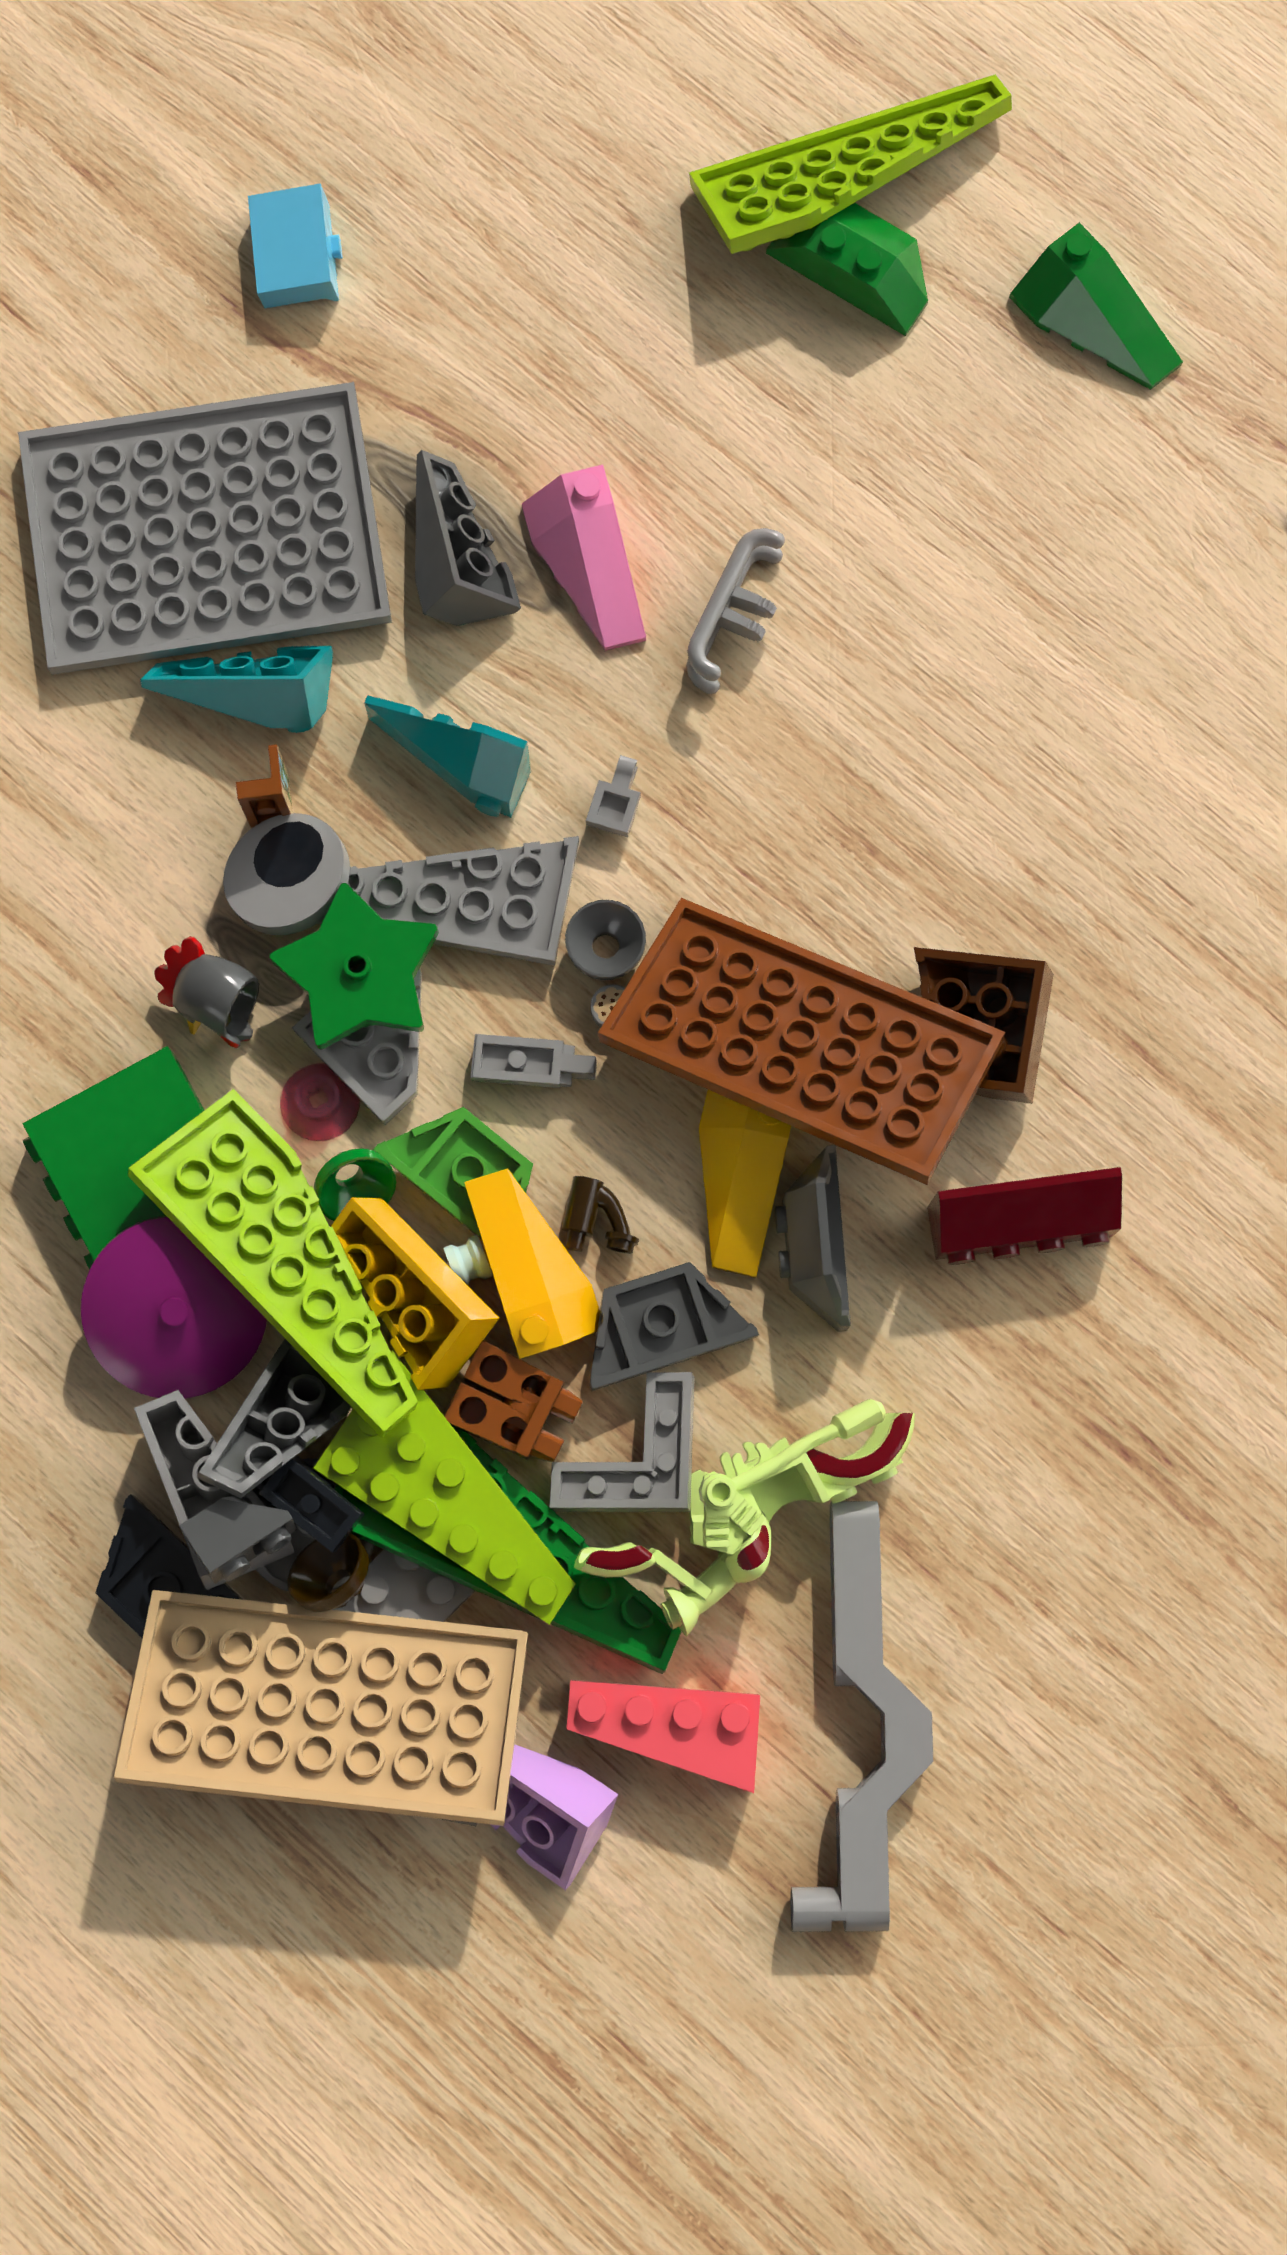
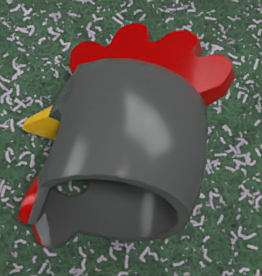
(207, 990)

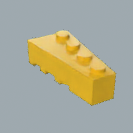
(417, 1295)

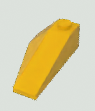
(740, 1177)
(536, 1277)

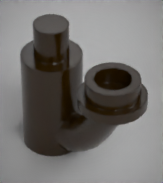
(581, 1214)

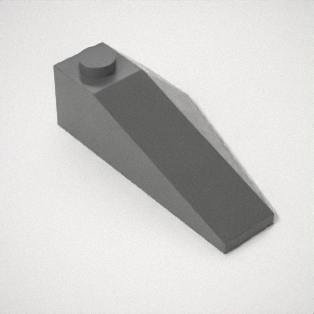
(453, 555)

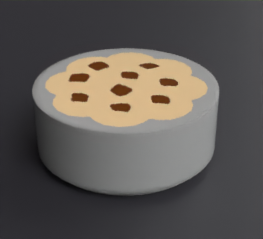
(604, 1001)

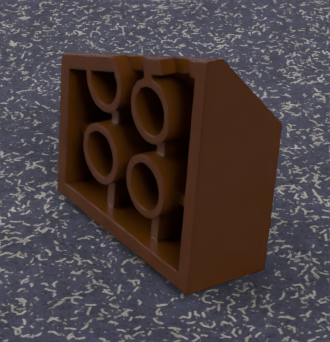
(1002, 994)

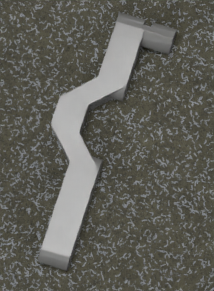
(906, 1733)

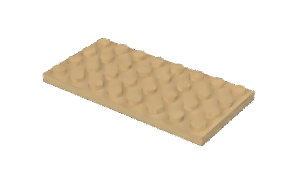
(324, 1708)

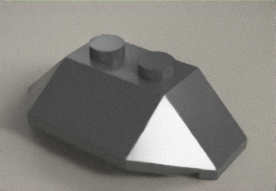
(815, 1241)

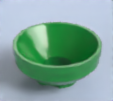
(373, 1180)

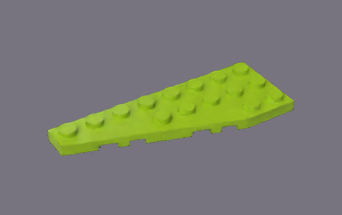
(821, 173)

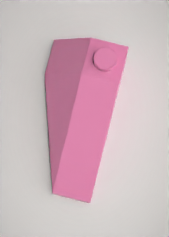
(581, 541)

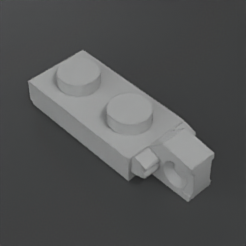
(528, 1062)

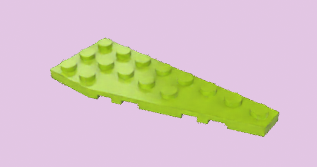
(260, 1223)

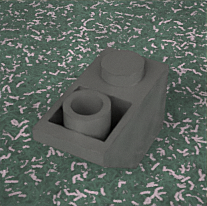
(235, 1533)

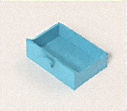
(294, 246)

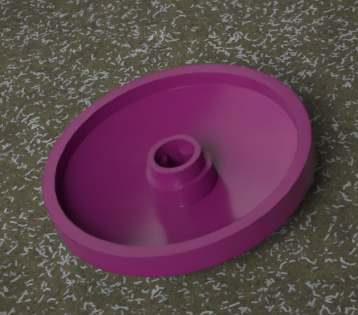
(166, 1314)

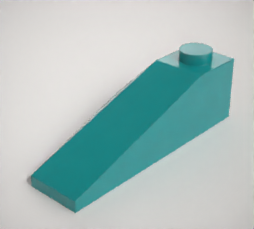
(477, 762)

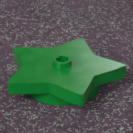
(380, 993)

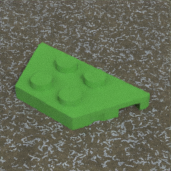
(447, 1154)

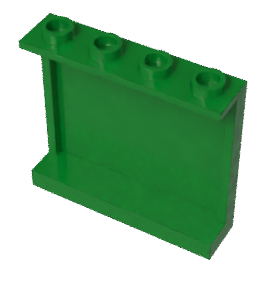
(101, 1134)

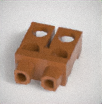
(526, 1404)

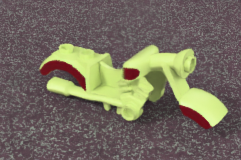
(735, 1508)

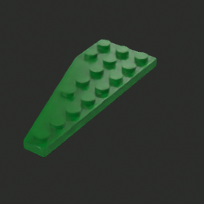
(597, 1608)

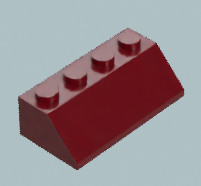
(1026, 1215)

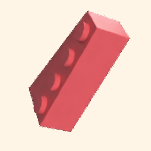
(678, 1726)

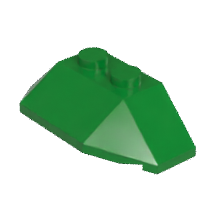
(861, 263)

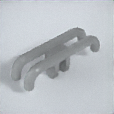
(752, 547)

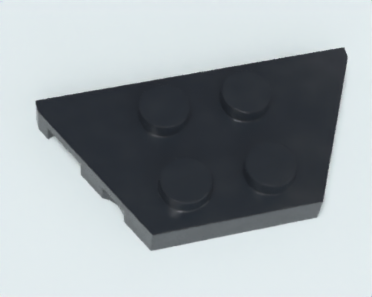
(145, 1559)

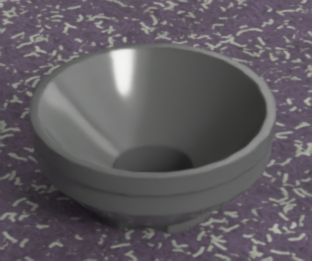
(609, 919)

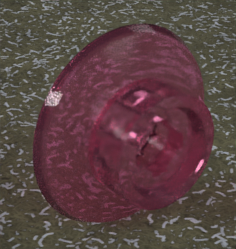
(326, 1120)

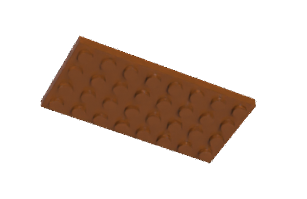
(803, 1039)

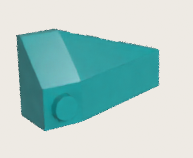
(268, 691)

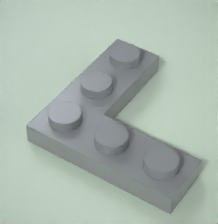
(653, 1485)

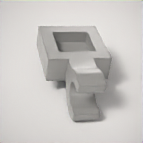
(614, 802)

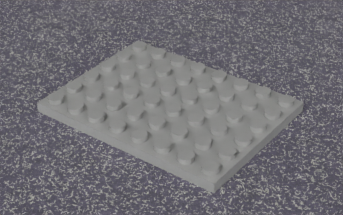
(203, 528)

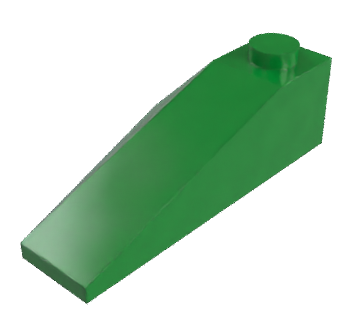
(1089, 301)

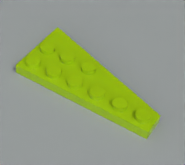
(445, 1497)

